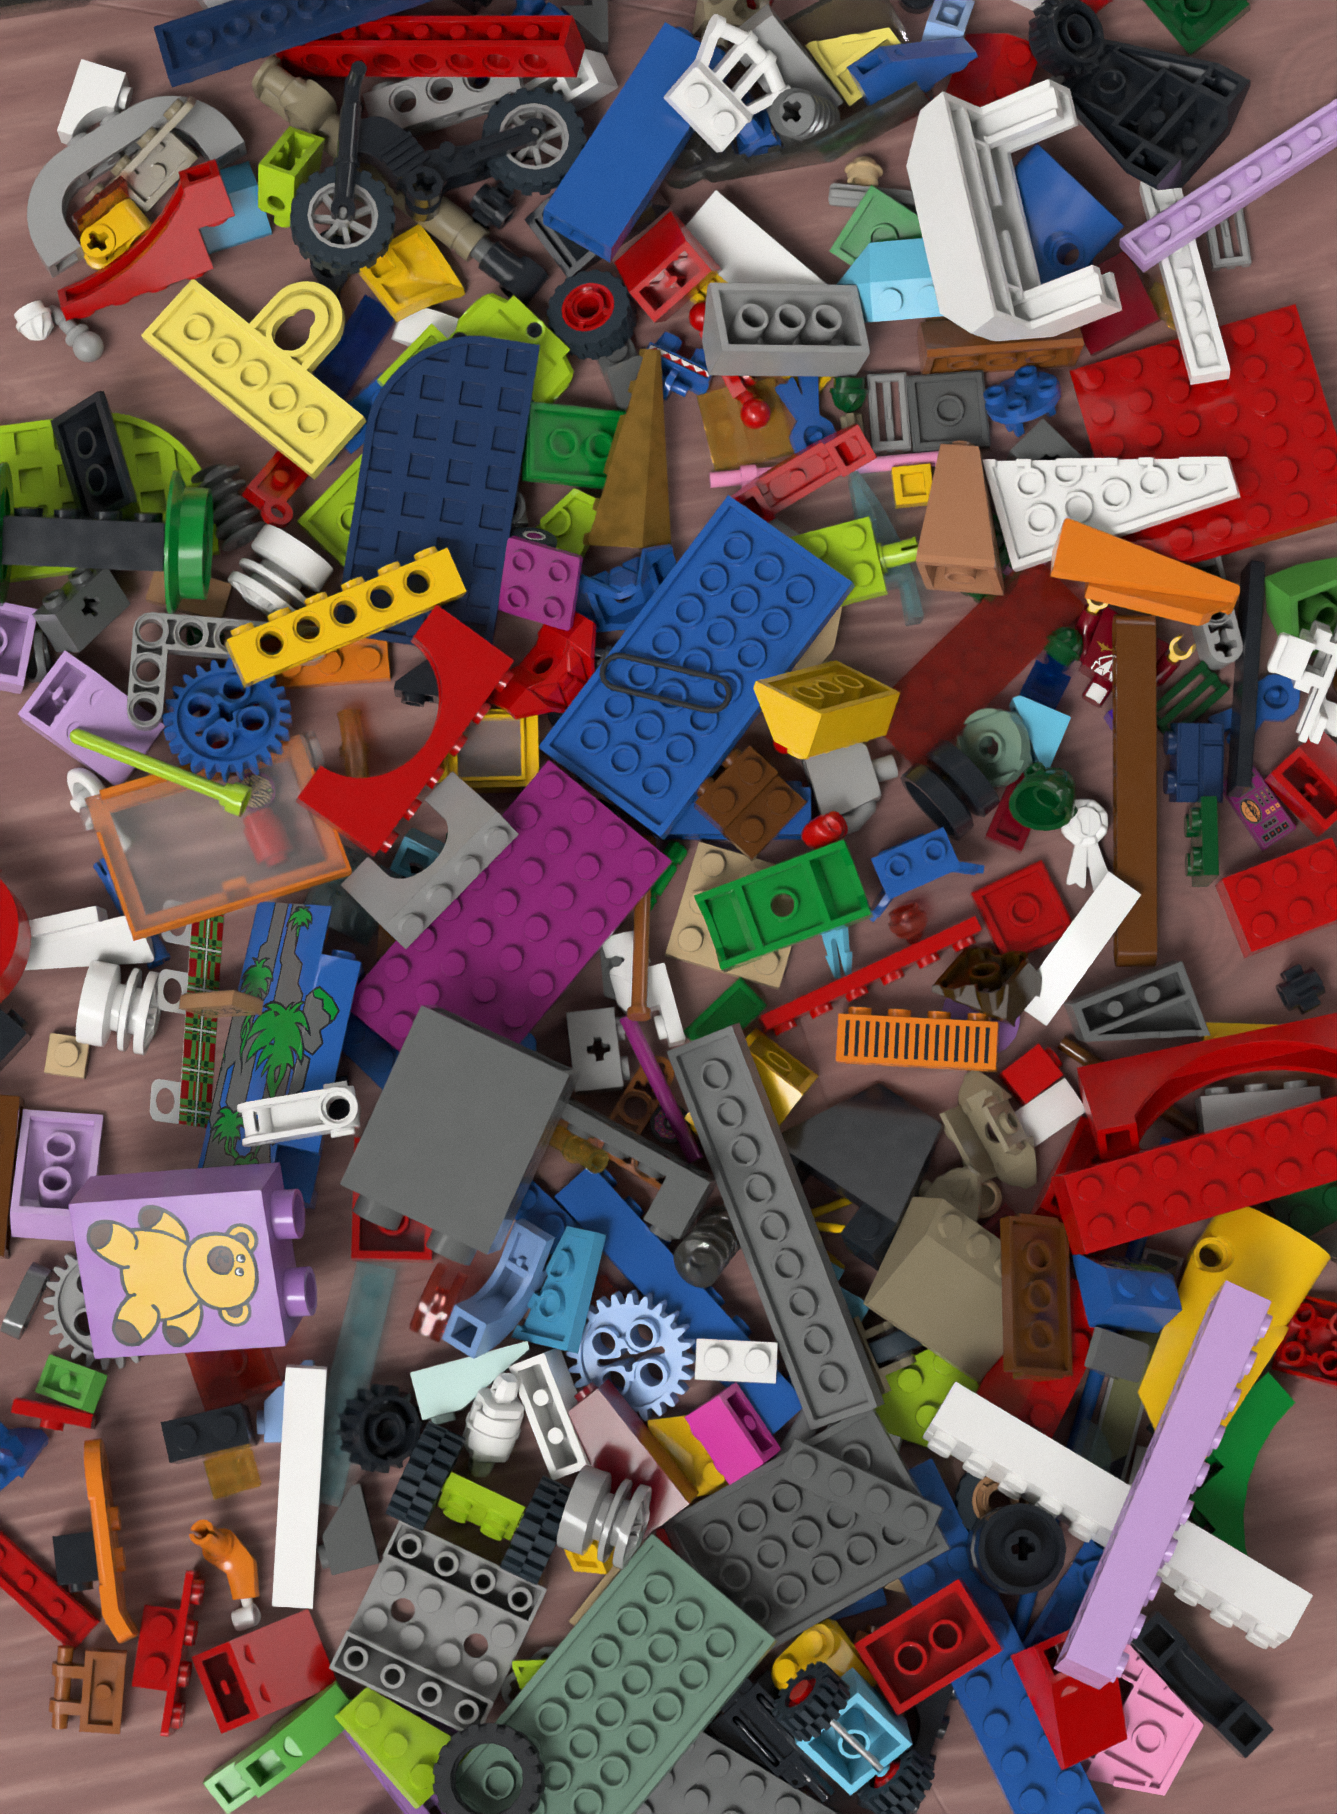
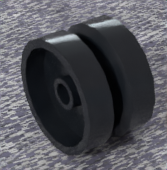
(950, 789)
(1040, 1549)

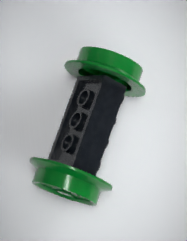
(107, 541)

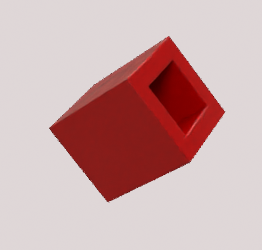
(1031, 1074)

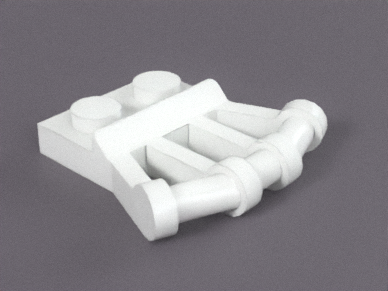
(707, 101)

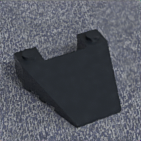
(872, 1155)

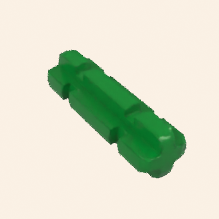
(676, 853)

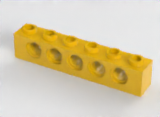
(433, 565)

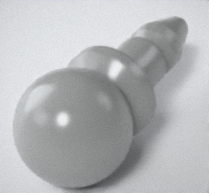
(85, 344)

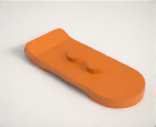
(109, 1556)

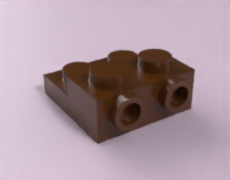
(748, 802)

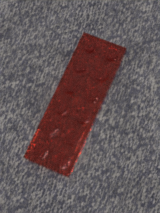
(978, 660)

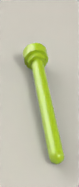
(232, 797)

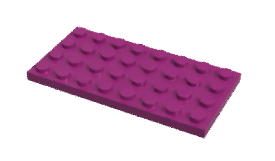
(522, 922)

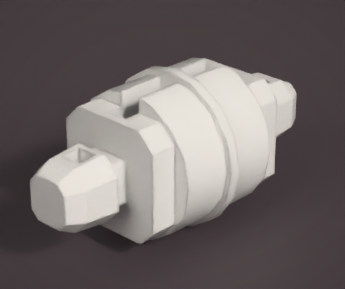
(493, 1424)

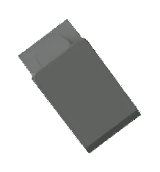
(591, 22)
(619, 371)
(1116, 1355)

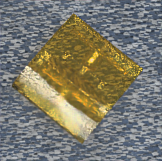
(733, 442)

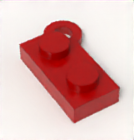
(274, 488)

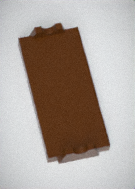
(1035, 1297)

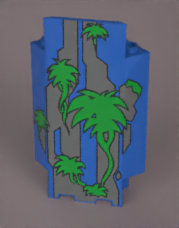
(288, 1046)

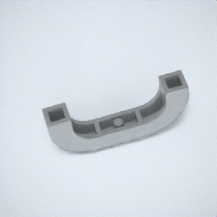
(98, 151)

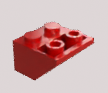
(666, 268)
(1309, 783)

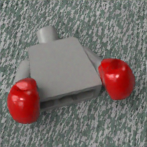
(843, 791)

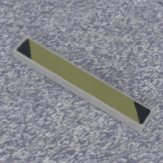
(1121, 1404)

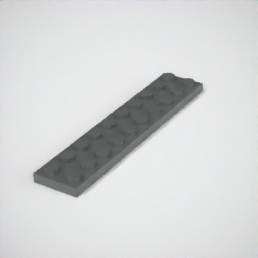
(775, 1227)

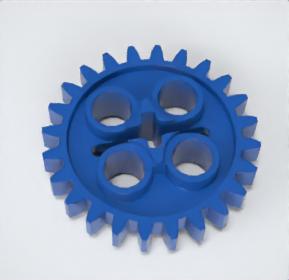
(244, 747)

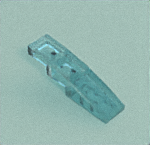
(900, 577)

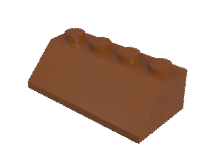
(950, 348)

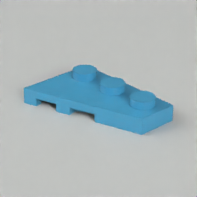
(564, 1301)

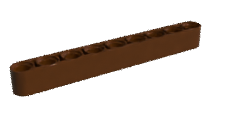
(1135, 784)

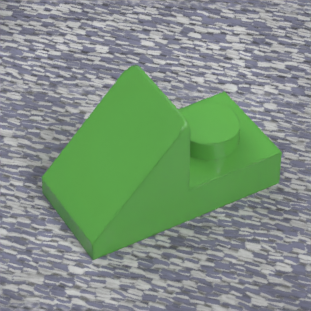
(71, 1383)

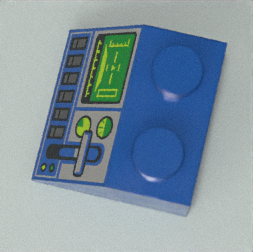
(1126, 1293)

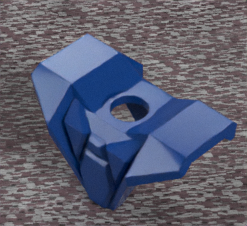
(636, 578)

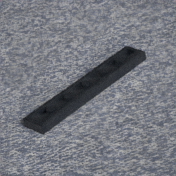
(1246, 680)

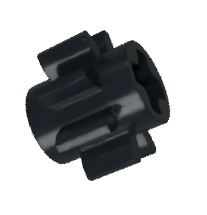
(493, 206)
(1300, 989)

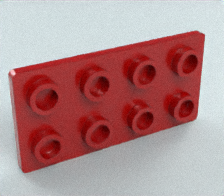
(164, 1648)

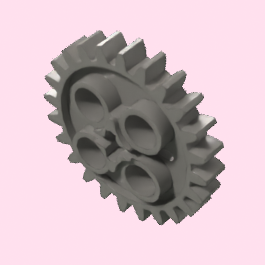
(68, 1306)

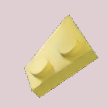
(838, 53)

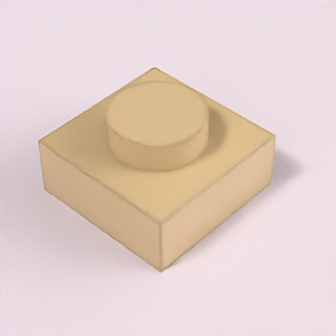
(66, 1056)

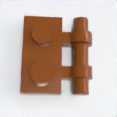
(101, 1691)

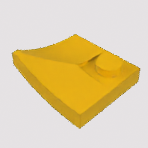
(412, 275)
(688, 1453)

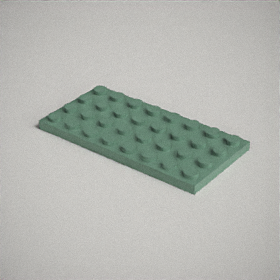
(623, 1692)

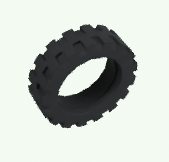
(489, 1733)

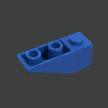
(899, 65)

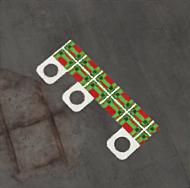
(195, 1090)

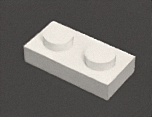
(736, 1361)

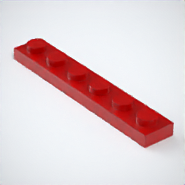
(886, 970)

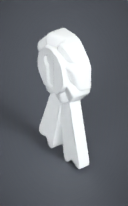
(1084, 833)

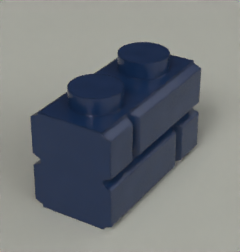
(1195, 761)

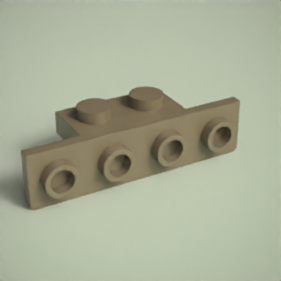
(157, 161)

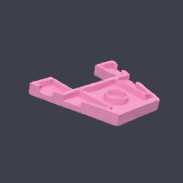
(1158, 1734)

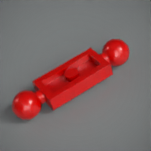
(754, 411)

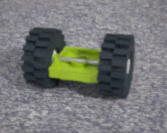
(431, 1476)

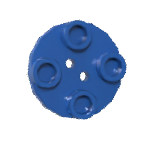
(1022, 398)

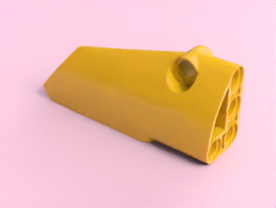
(1252, 1254)

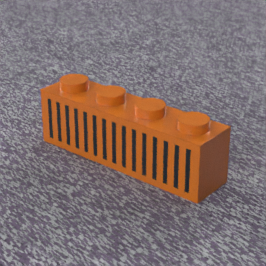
(917, 1042)

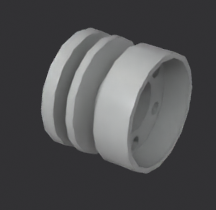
(604, 1517)

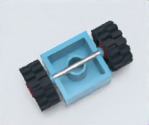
(854, 1737)

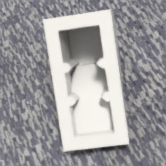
(93, 96)

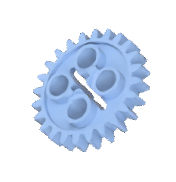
(621, 1321)

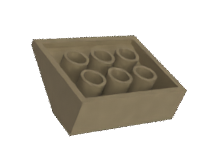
(943, 1286)

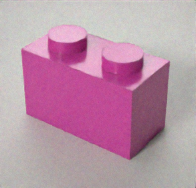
(732, 1433)

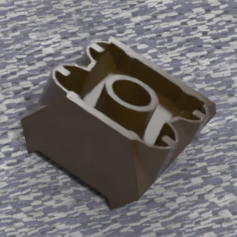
(991, 982)

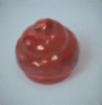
(908, 922)

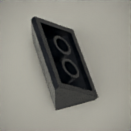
(95, 458)

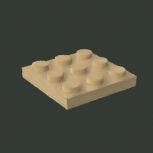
(690, 935)

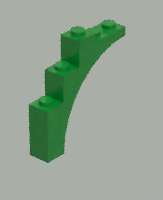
(1223, 1494)

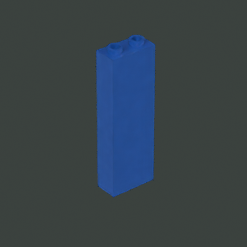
(627, 150)

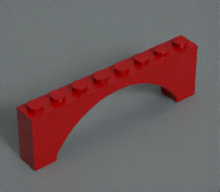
(1133, 1091)

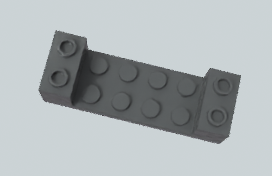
(685, 1185)

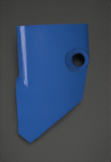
(1061, 215)

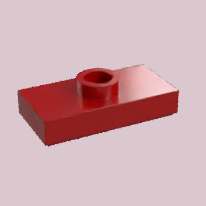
(52, 1415)

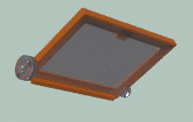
(189, 860)

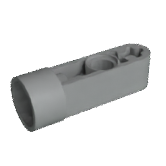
(1228, 637)

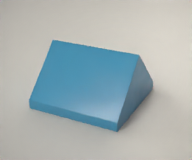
(249, 220)

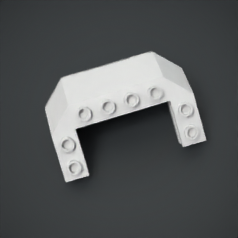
(977, 219)

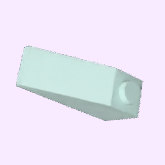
(455, 1384)

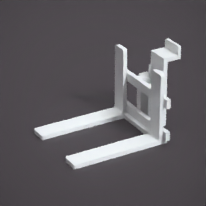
(1291, 659)

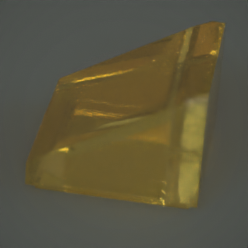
(232, 1473)

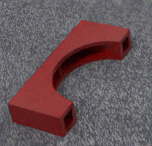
(465, 674)

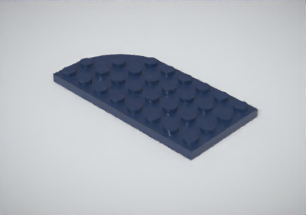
(444, 473)

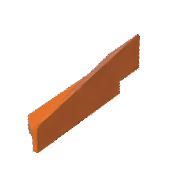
(1138, 577)

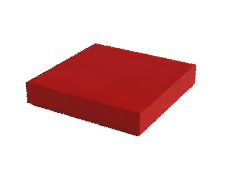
(1022, 910)

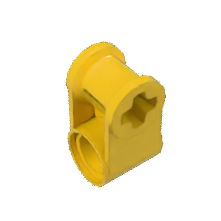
(116, 231)

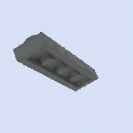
(861, 1492)

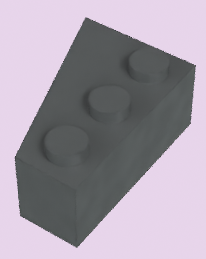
(1139, 1007)

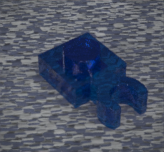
(1046, 682)

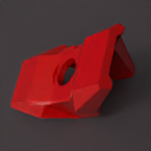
(551, 671)

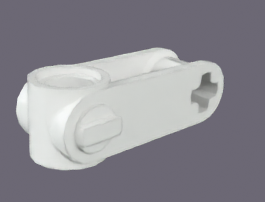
(299, 1115)

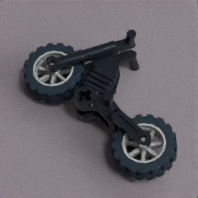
(424, 174)

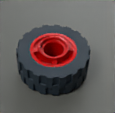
(589, 294)

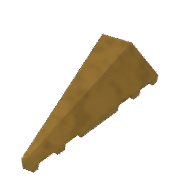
(636, 494)

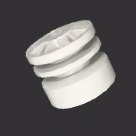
(281, 573)
(118, 1007)

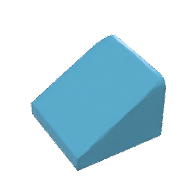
(416, 848)

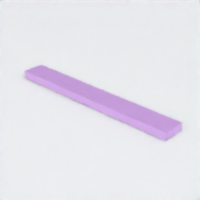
(1232, 189)

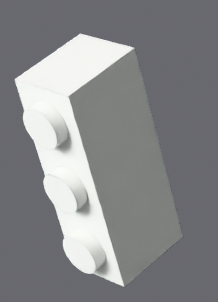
(547, 1397)

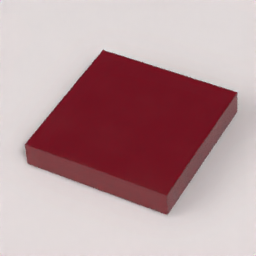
(1137, 308)

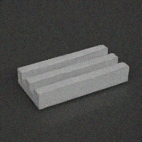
(1229, 261)
(890, 444)

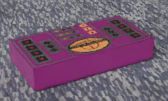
(1261, 812)

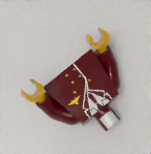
(1096, 656)

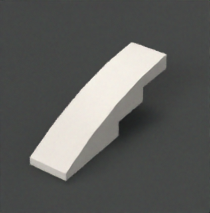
(1081, 945)

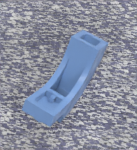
(501, 1303)

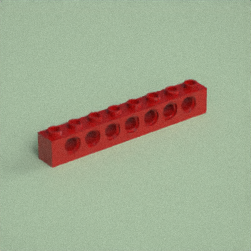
(445, 48)

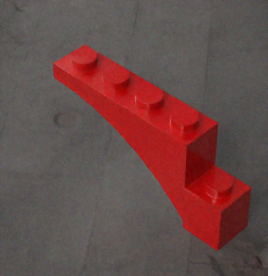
(164, 253)

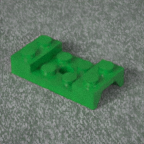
(824, 896)

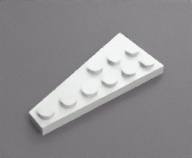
(1101, 493)

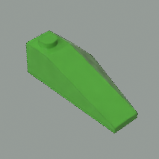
(1301, 596)

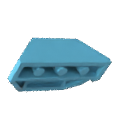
(893, 281)

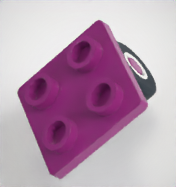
(540, 579)

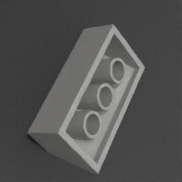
(784, 330)

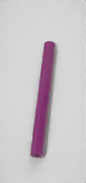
(661, 1089)

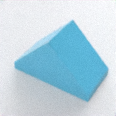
(1044, 728)

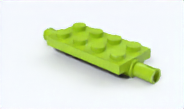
(857, 555)

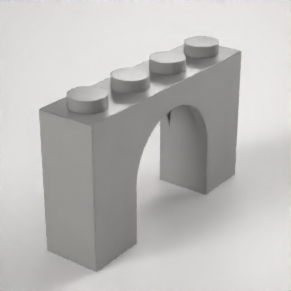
(472, 843)

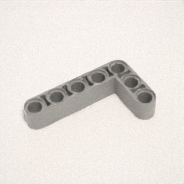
(170, 643)

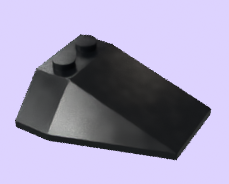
(1158, 110)

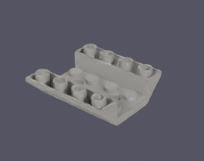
(426, 1658)

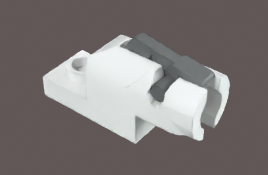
(616, 969)

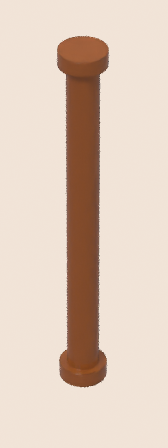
(639, 1009)

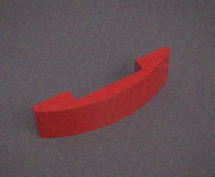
(806, 472)

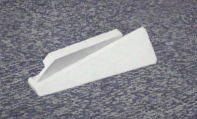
(84, 936)

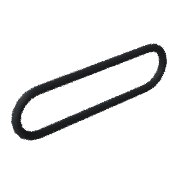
(722, 706)

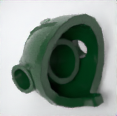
(1044, 798)

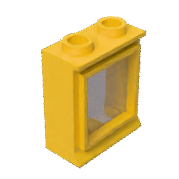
(498, 754)

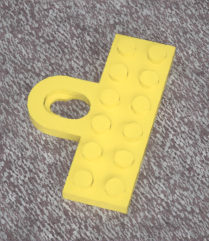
(256, 378)

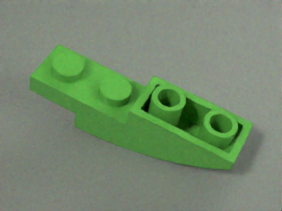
(280, 1751)

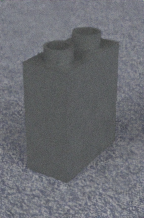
(457, 1134)

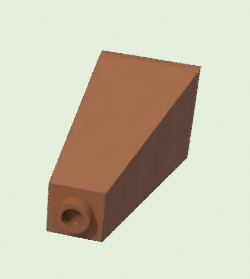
(958, 529)

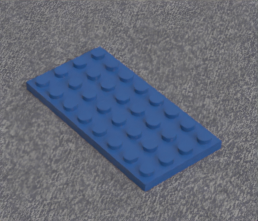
(731, 607)

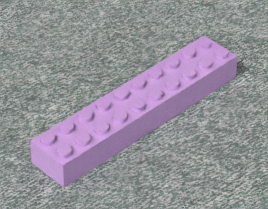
(1162, 1486)

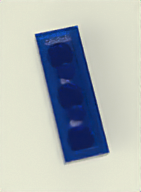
(357, 347)

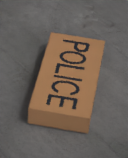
(221, 1004)

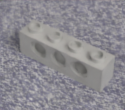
(430, 113)

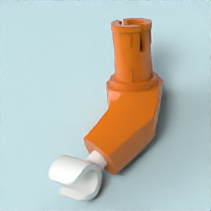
(230, 1556)

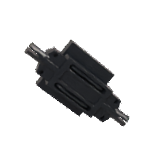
(752, 1729)

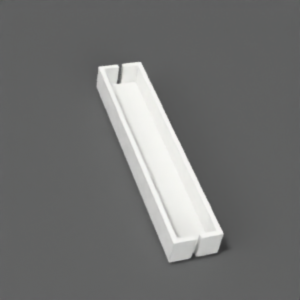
(1090, 1501)

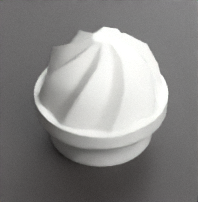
(34, 321)

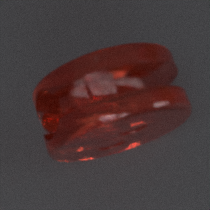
(437, 1303)

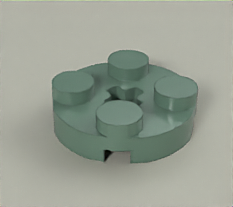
(1012, 741)

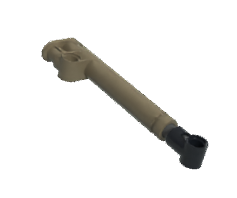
(315, 111)

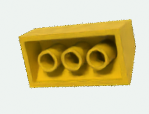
(825, 708)

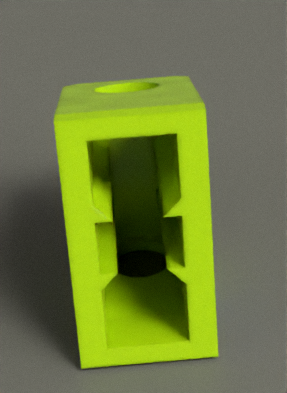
(278, 179)

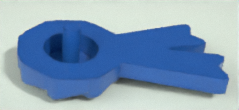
(805, 409)
(1275, 703)

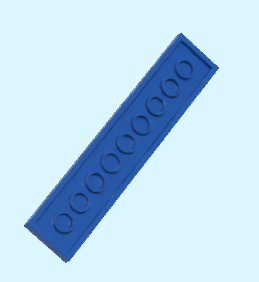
(993, 1691)

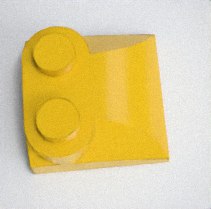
(821, 1643)

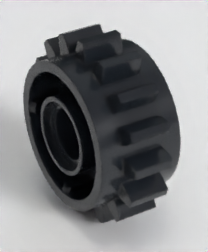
(1066, 38)
(360, 1425)

